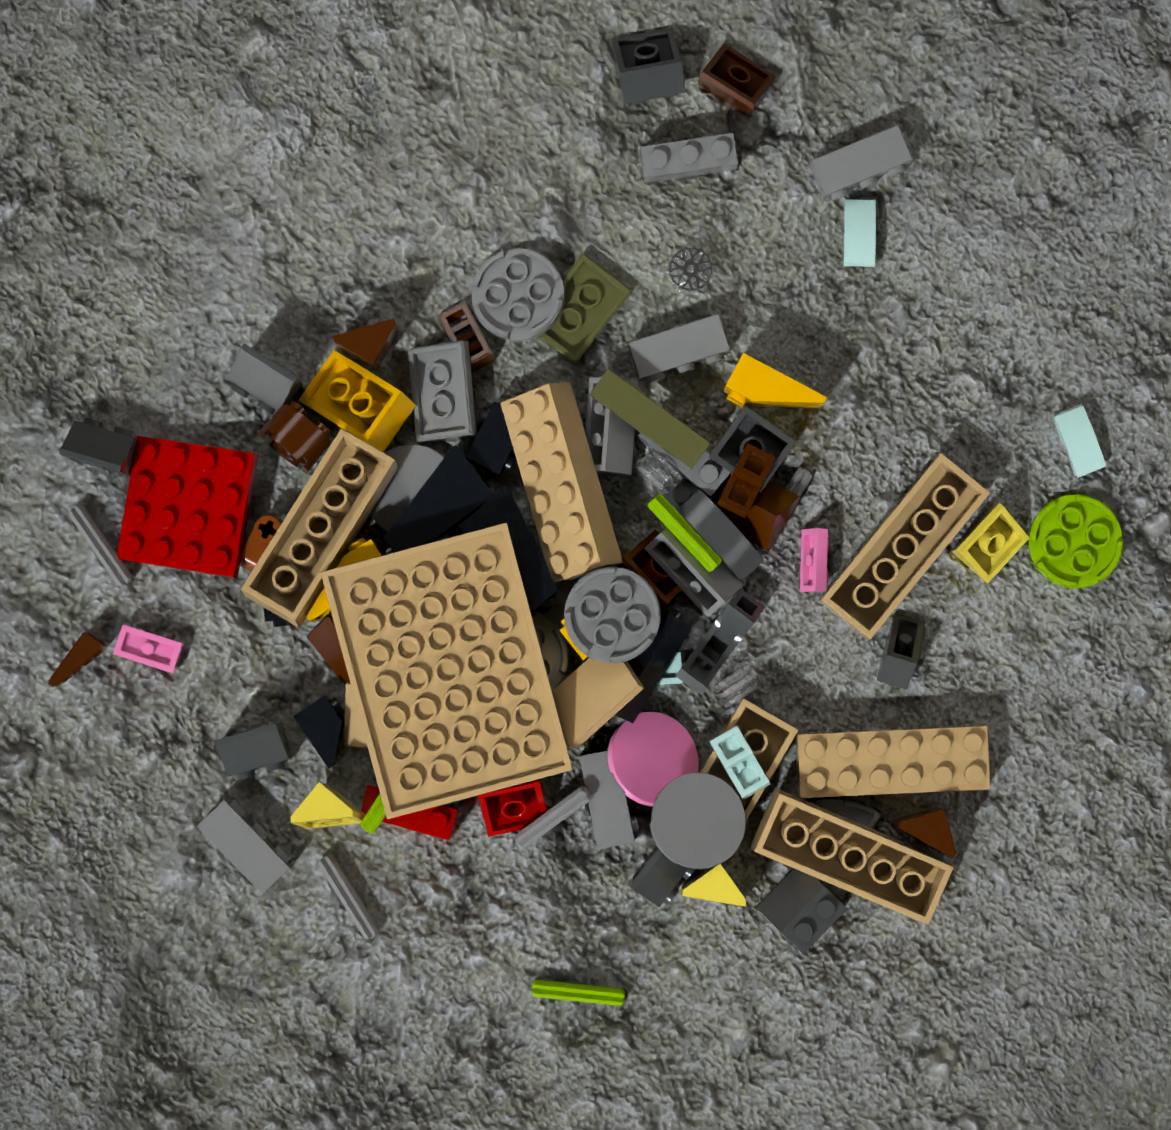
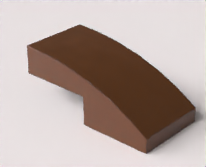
(746, 480)

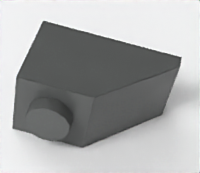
(901, 651)

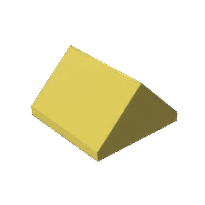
(991, 543)
(326, 809)
(713, 885)

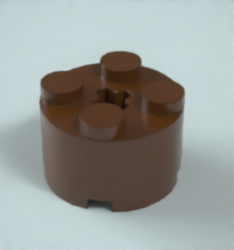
(296, 436)

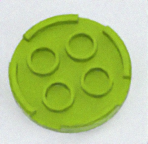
(1075, 541)

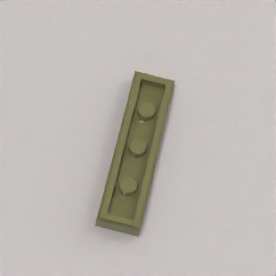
(649, 419)

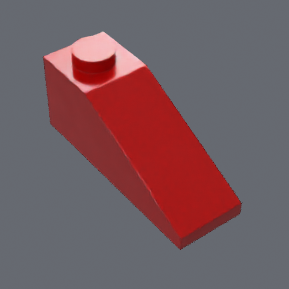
(434, 821)

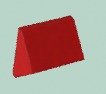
(512, 807)

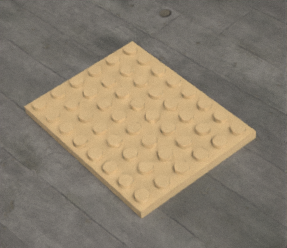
(446, 670)

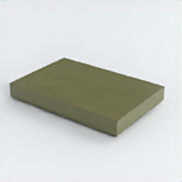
(589, 305)

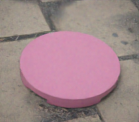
(650, 755)

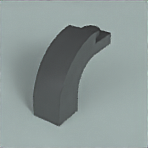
(715, 529)
(720, 641)

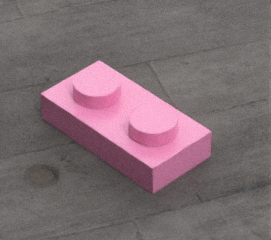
(813, 564)
(148, 648)

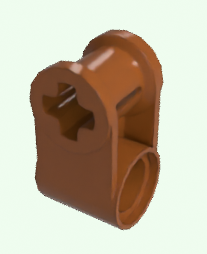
(258, 541)

